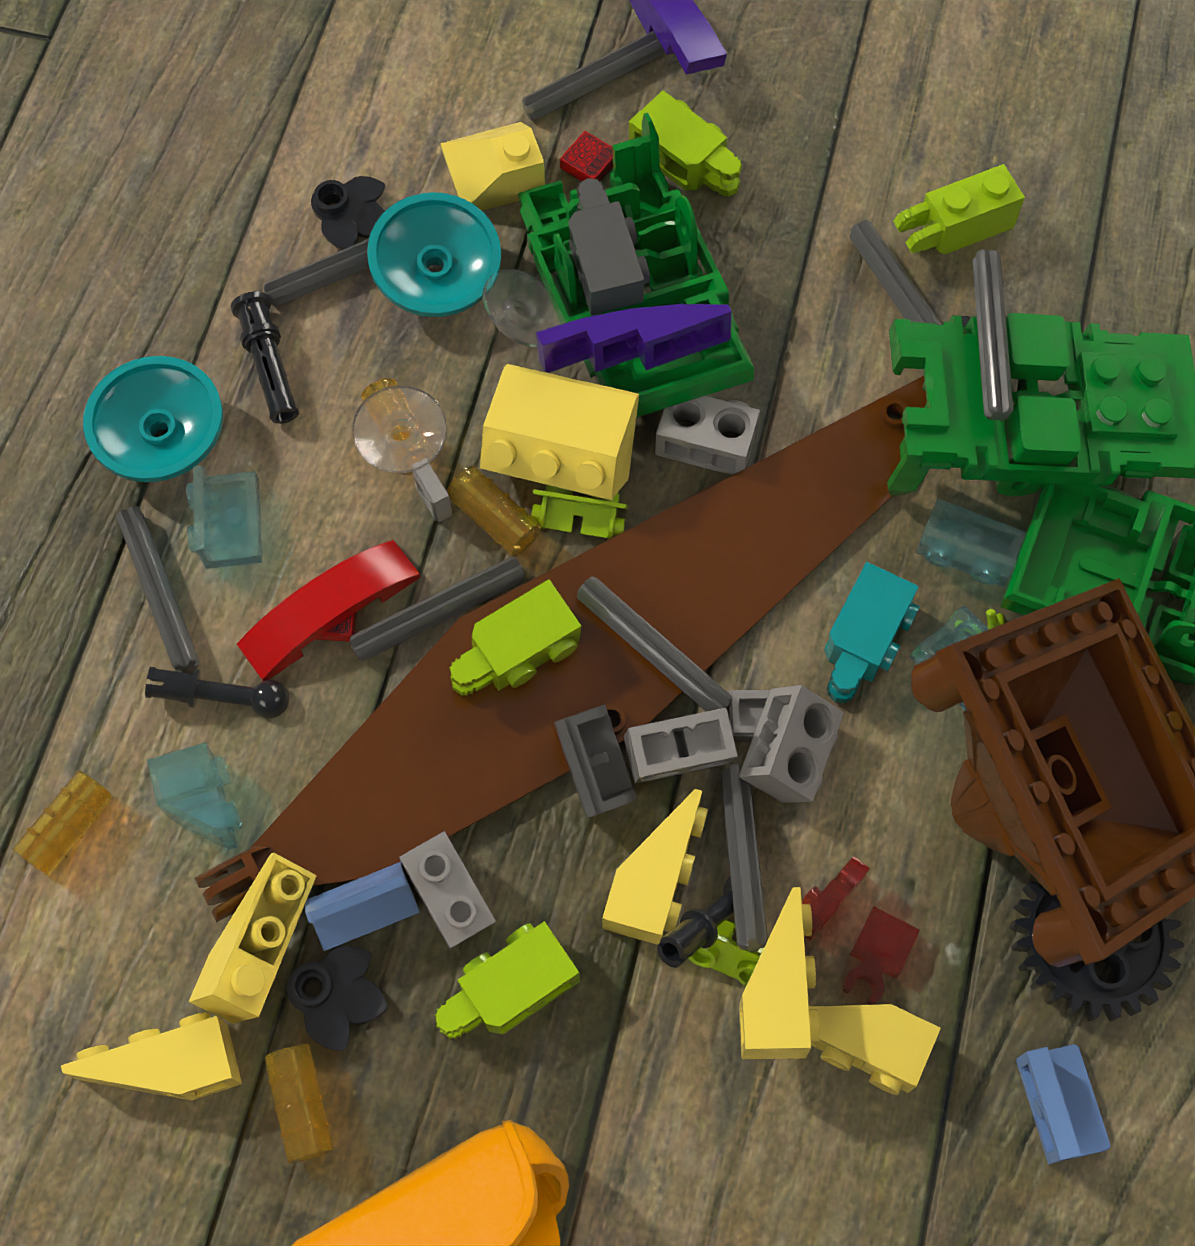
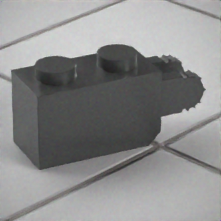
(605, 251)

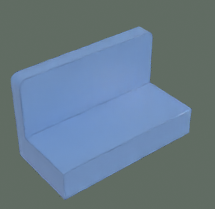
(361, 906)
(1062, 1103)

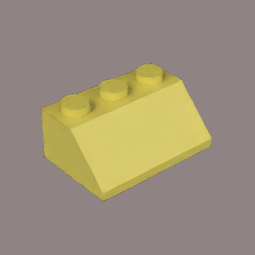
(560, 432)

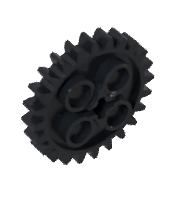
(1135, 966)

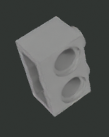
(703, 442)
(792, 744)
(680, 745)
(447, 889)

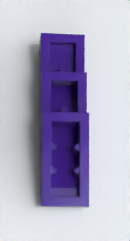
(682, 31)
(649, 333)

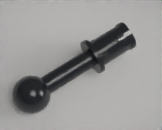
(267, 698)
(696, 930)

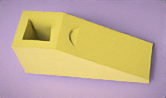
(647, 881)
(253, 943)
(775, 1001)
(878, 1041)
(175, 1064)

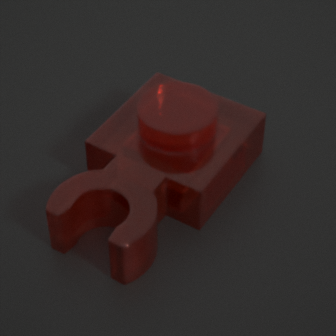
(829, 900)
(882, 949)

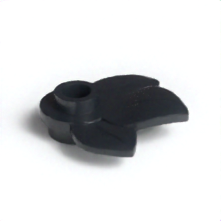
(355, 209)
(344, 997)

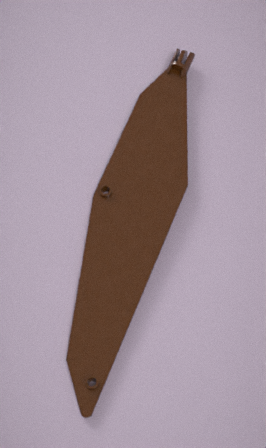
(690, 572)

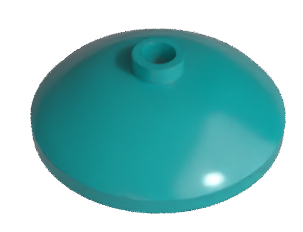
(429, 232)
(148, 398)

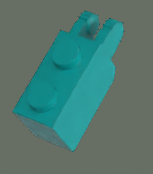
(866, 630)

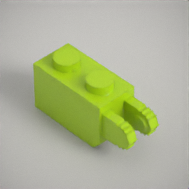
(689, 147)
(963, 212)
(517, 641)
(509, 984)

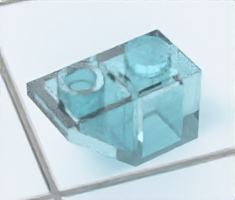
(192, 793)

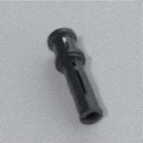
(261, 340)

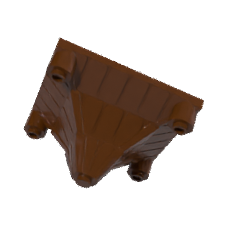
(1075, 766)

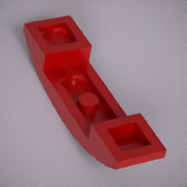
(323, 604)

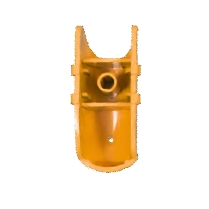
(483, 1192)

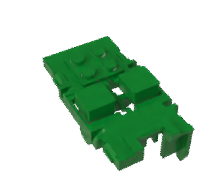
(670, 245)
(1122, 413)
(1103, 534)

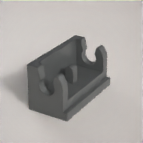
(595, 761)

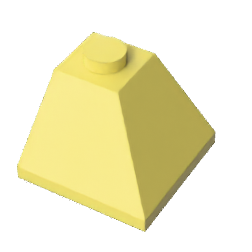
(495, 165)

